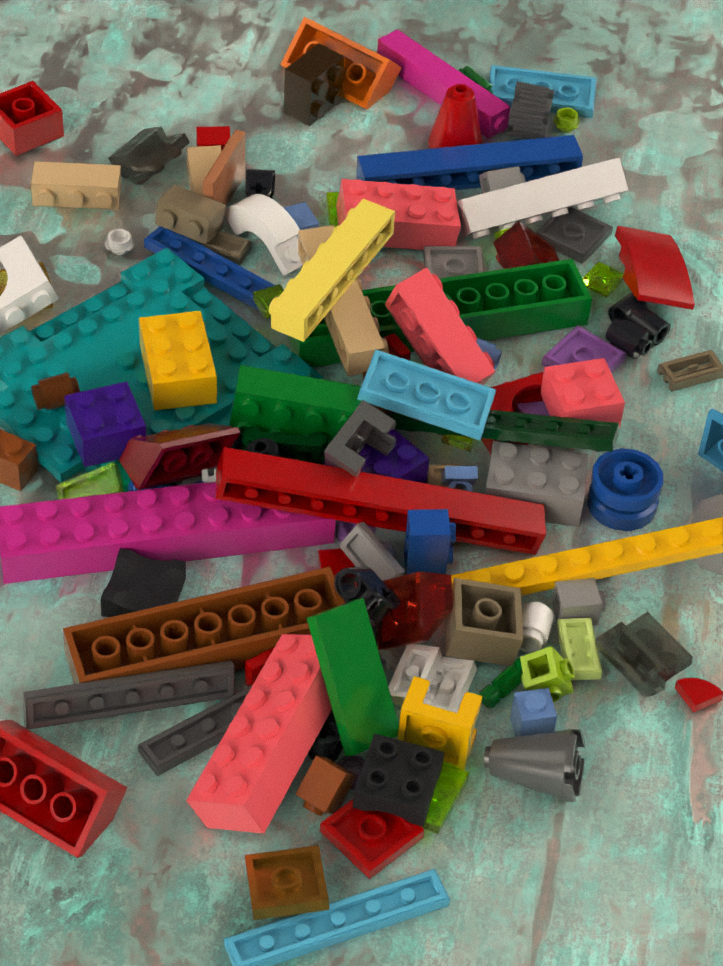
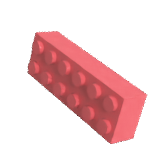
(265, 741)

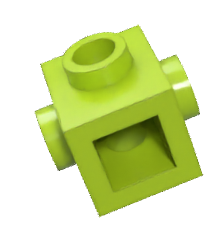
(547, 670)

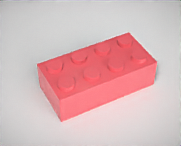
(421, 212)
(436, 329)

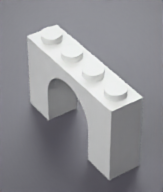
(26, 287)

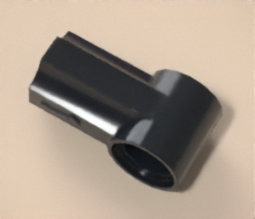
(639, 314)

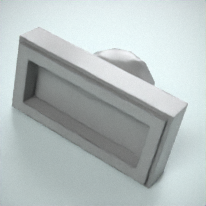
(367, 550)

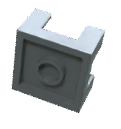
(363, 426)

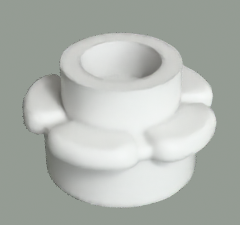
(119, 241)

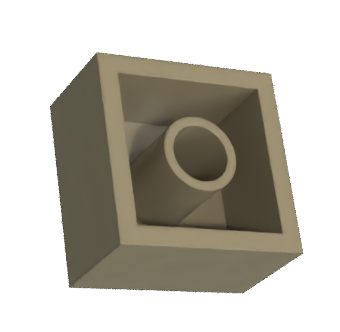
(484, 622)

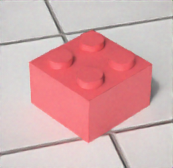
(582, 391)

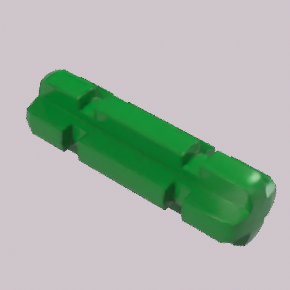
(470, 73)
(502, 684)

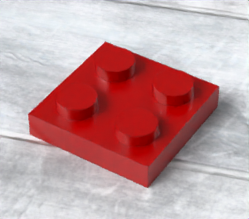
(370, 837)

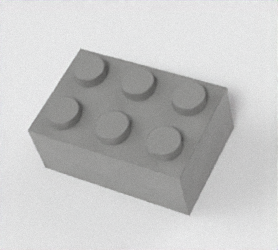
(540, 477)

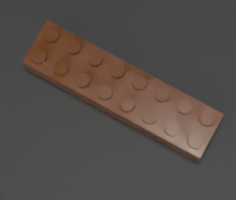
(199, 629)

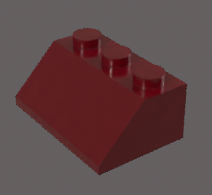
(175, 453)

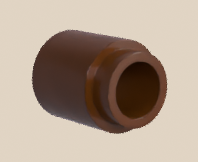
(50, 391)

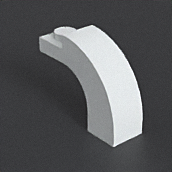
(271, 224)

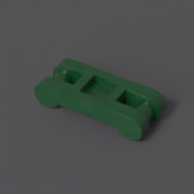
(291, 446)

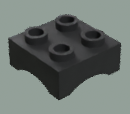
(141, 584)
(398, 779)

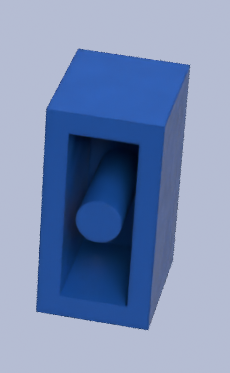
(428, 541)

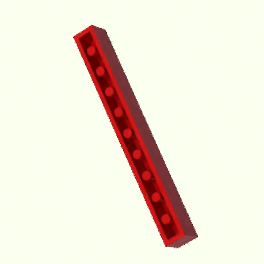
(375, 499)

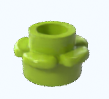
(566, 119)

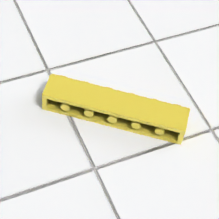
(331, 270)

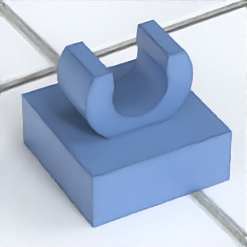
(459, 476)

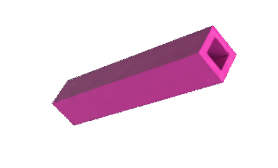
(435, 76)

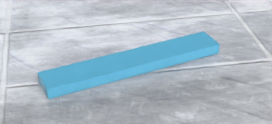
(342, 922)

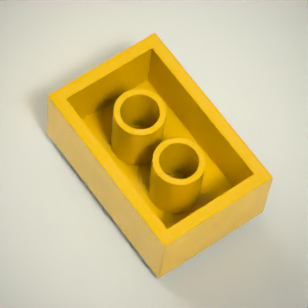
(177, 360)

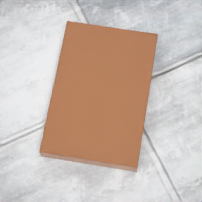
(227, 170)

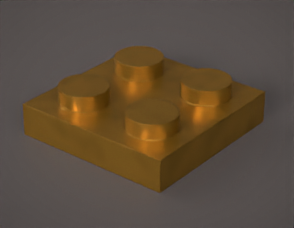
(286, 882)

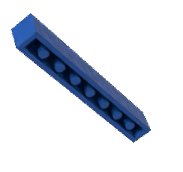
(461, 165)

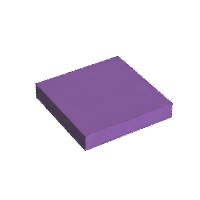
(583, 346)

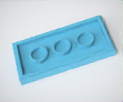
(569, 90)
(427, 394)

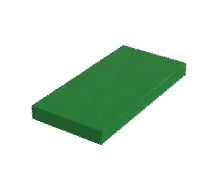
(353, 675)

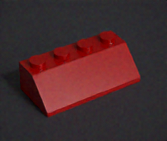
(54, 790)

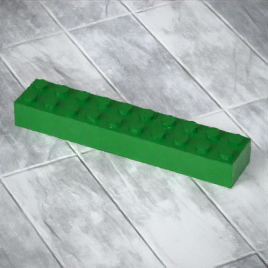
(489, 302)

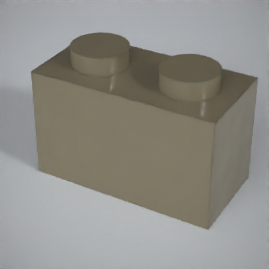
(190, 214)

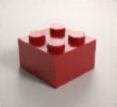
(28, 118)

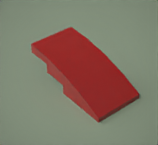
(654, 268)

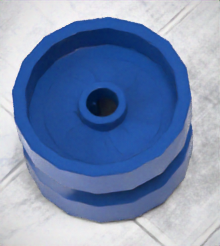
(625, 489)

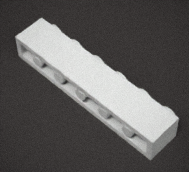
(541, 197)

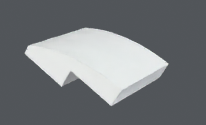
(447, 676)

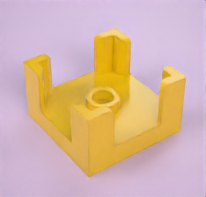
(438, 727)

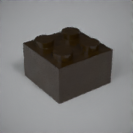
(313, 84)

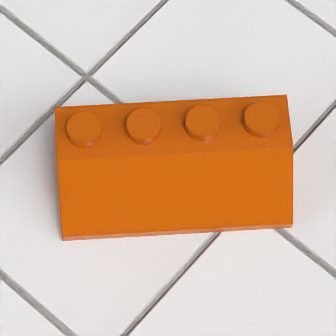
(366, 72)

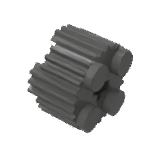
(530, 111)

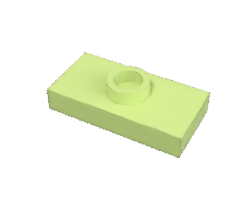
(578, 645)

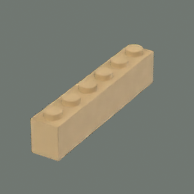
(350, 319)

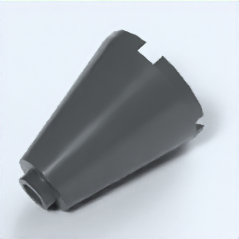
(540, 762)

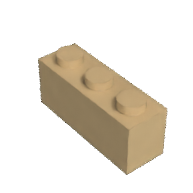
(76, 185)

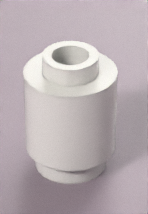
(537, 624)

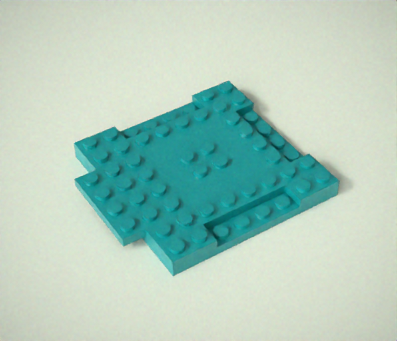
(102, 348)

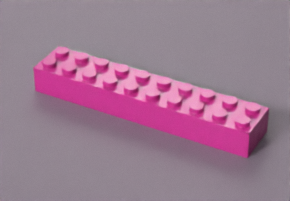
(156, 523)

